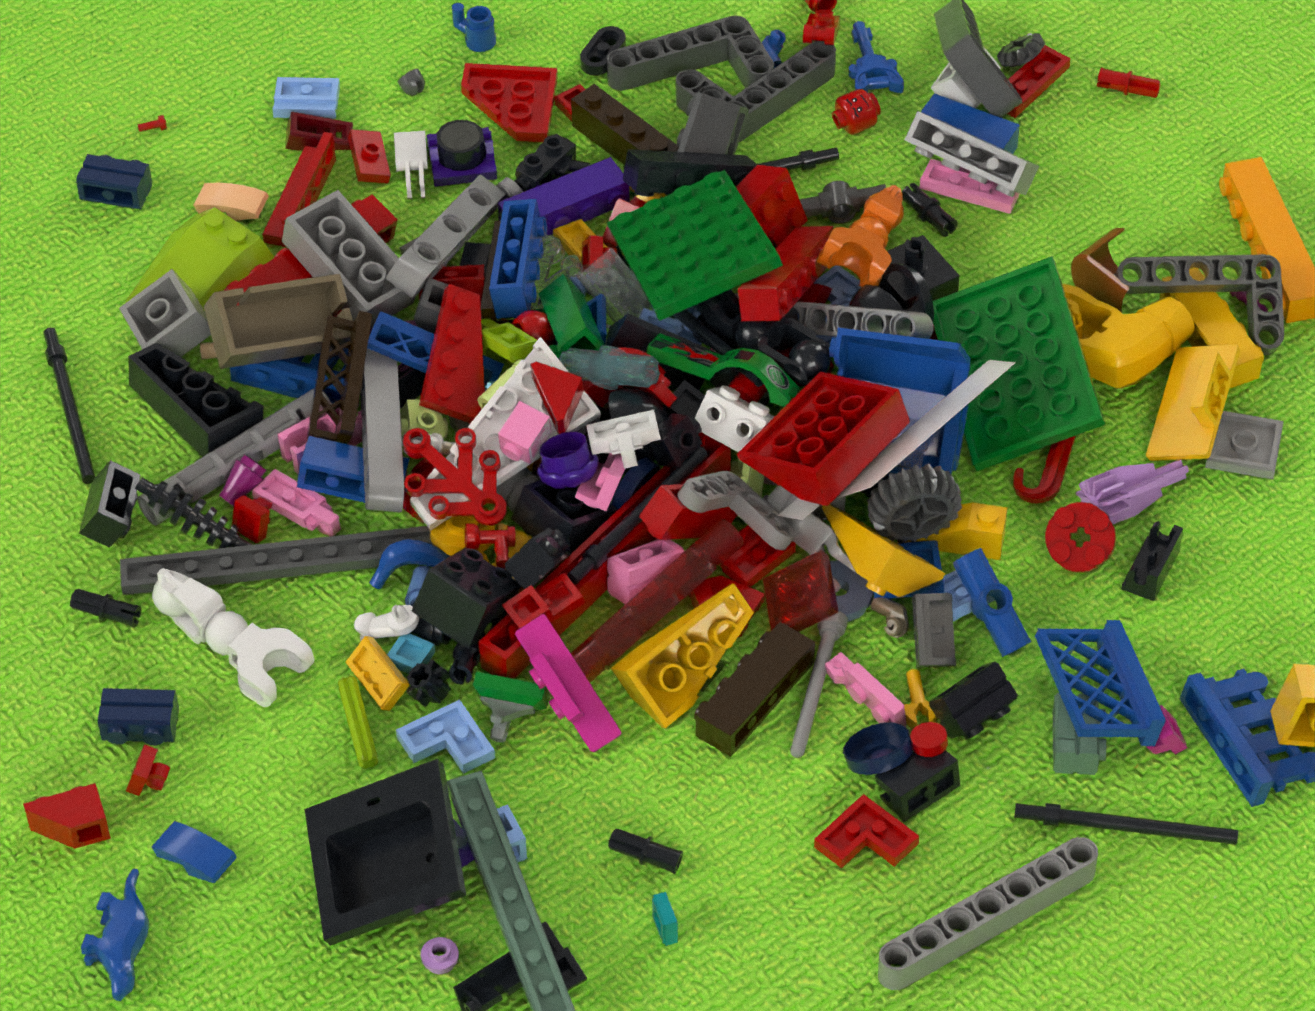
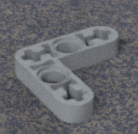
(728, 489)

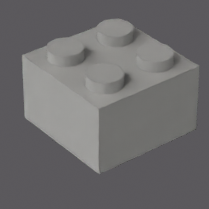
(167, 315)

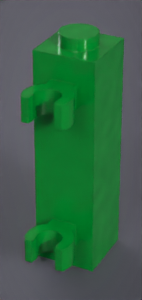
(569, 317)

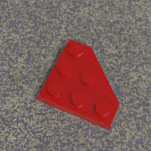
(513, 97)

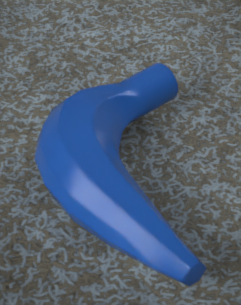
(404, 553)

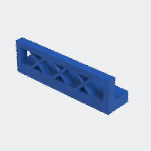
(413, 345)

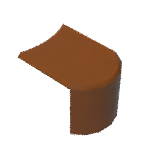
(1095, 270)

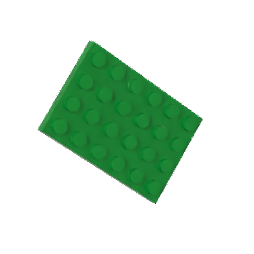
(693, 244)
(1048, 388)

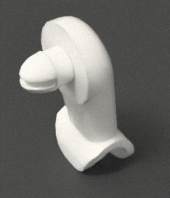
(395, 623)

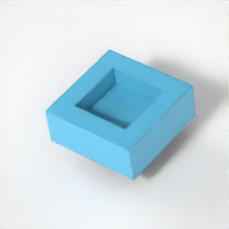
(409, 651)

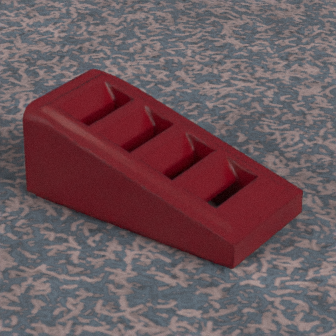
(308, 129)

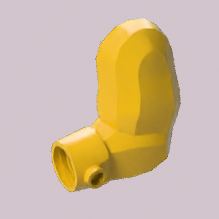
(1127, 346)

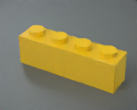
(1218, 326)

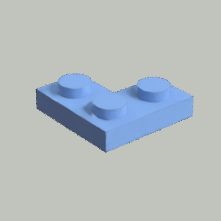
(449, 729)

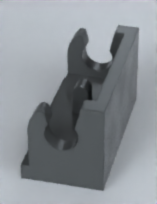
(933, 630)

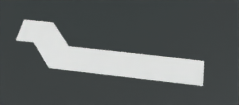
(913, 436)

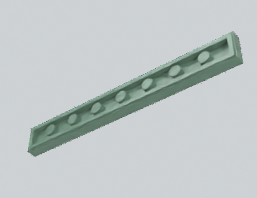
(508, 894)

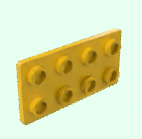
(1193, 402)

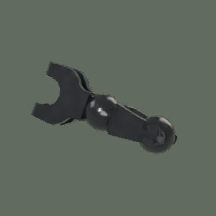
(808, 352)

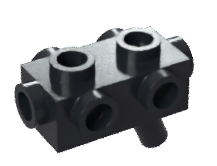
(551, 161)

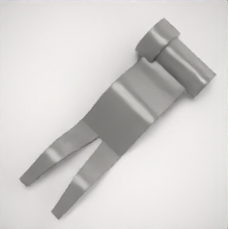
(810, 532)

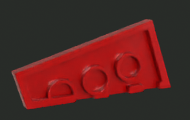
(456, 357)

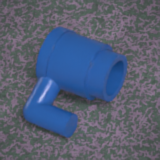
(477, 26)

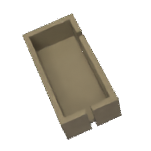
(275, 320)

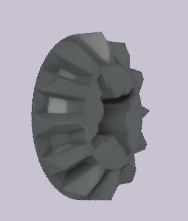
(1021, 50)

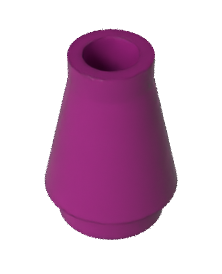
(242, 479)

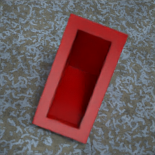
(559, 393)

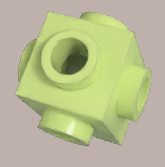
(416, 416)

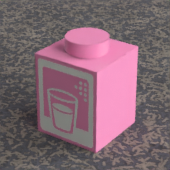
(524, 433)

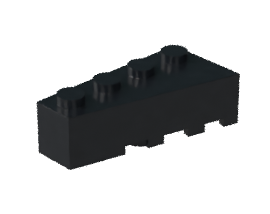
(190, 400)

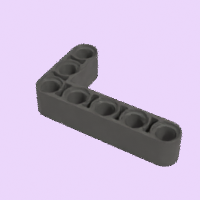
(691, 49)
(966, 54)
(772, 92)
(1215, 281)

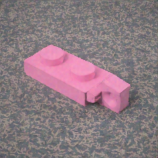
(298, 504)
(866, 690)

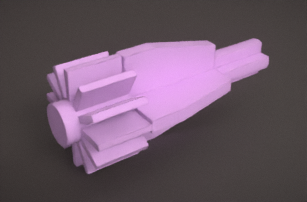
(1129, 488)

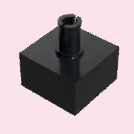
(930, 264)

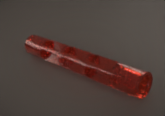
(657, 598)

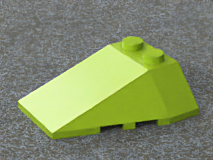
(207, 254)

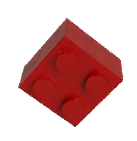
(773, 201)

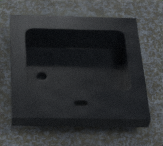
(384, 852)

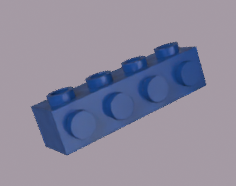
(517, 258)

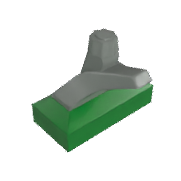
(508, 700)

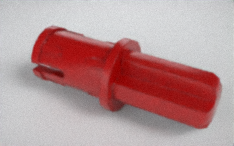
(1128, 83)

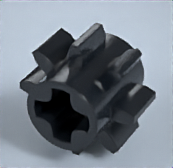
(428, 683)

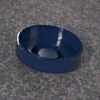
(634, 480)
(878, 748)

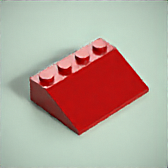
(826, 436)

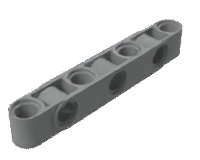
(445, 236)

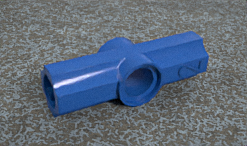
(982, 582)

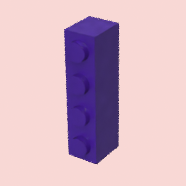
(577, 194)

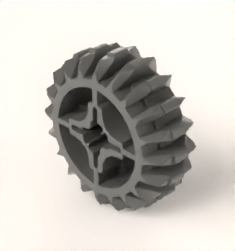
(914, 503)

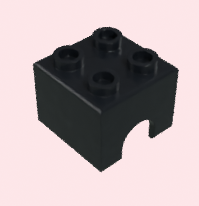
(465, 596)

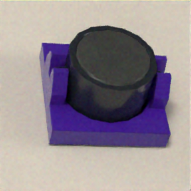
(461, 153)

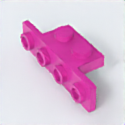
(567, 683)

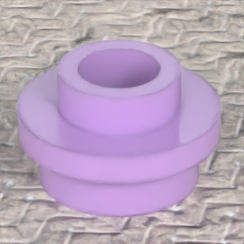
(443, 963)

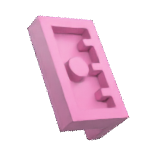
(603, 485)

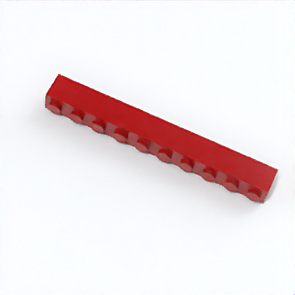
(501, 650)

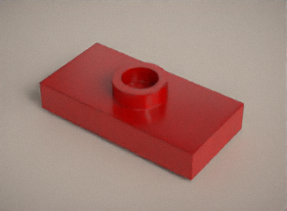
(369, 156)

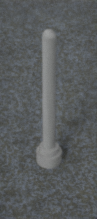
(830, 631)

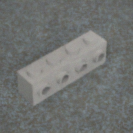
(971, 153)

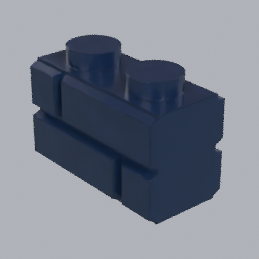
(114, 181)
(138, 715)

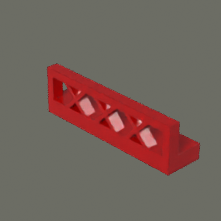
(302, 187)

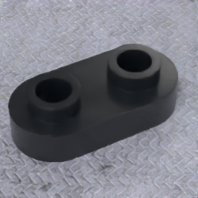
(594, 55)

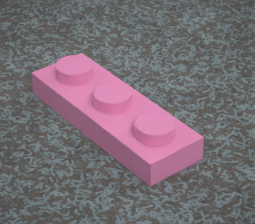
(958, 185)

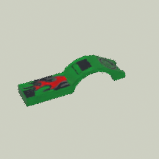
(707, 363)

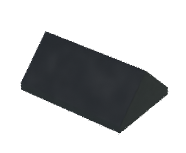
(638, 334)

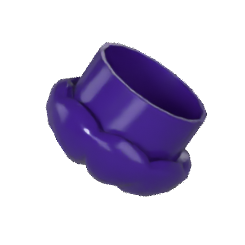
(566, 461)

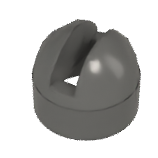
(412, 82)

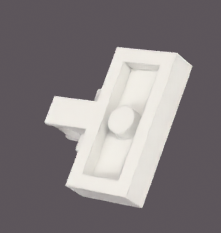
(624, 435)

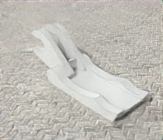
(411, 155)

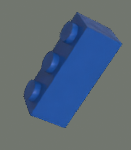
(975, 122)
(334, 469)

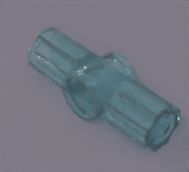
(611, 367)

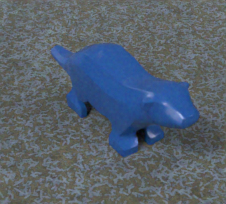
(122, 937)

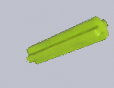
(358, 722)

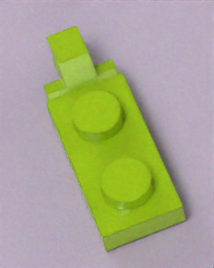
(506, 340)

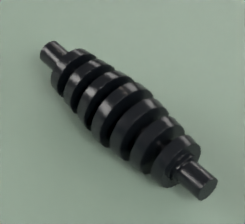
(193, 516)

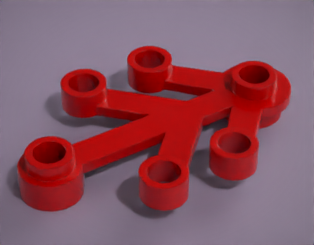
(457, 480)

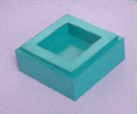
(664, 919)

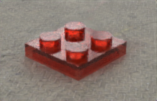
(801, 593)

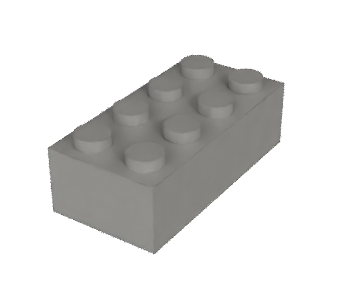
(337, 240)

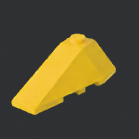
(879, 559)
(676, 662)

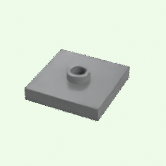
(1246, 445)

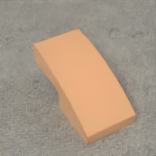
(236, 200)

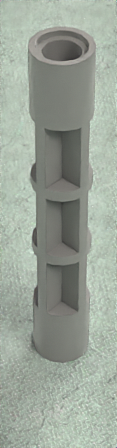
(216, 466)

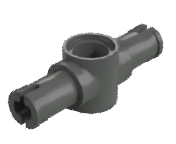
(838, 201)

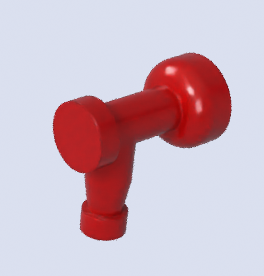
(500, 538)

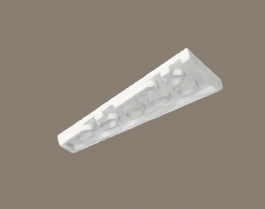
(491, 420)

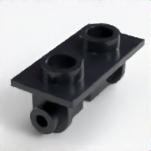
(486, 986)

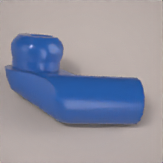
(773, 44)

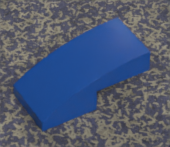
(194, 850)

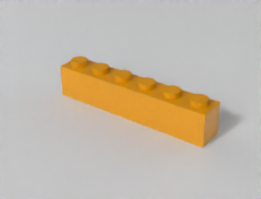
(1271, 232)

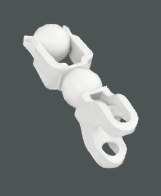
(250, 649)

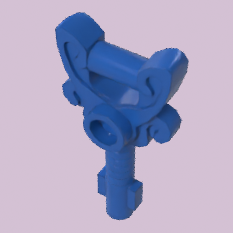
(873, 70)

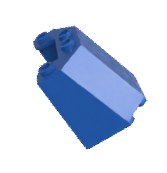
(921, 371)

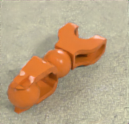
(864, 242)

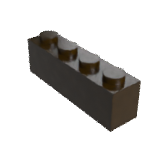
(614, 125)
(754, 688)

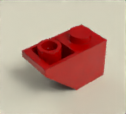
(69, 817)

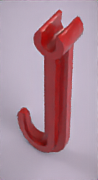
(1052, 475)

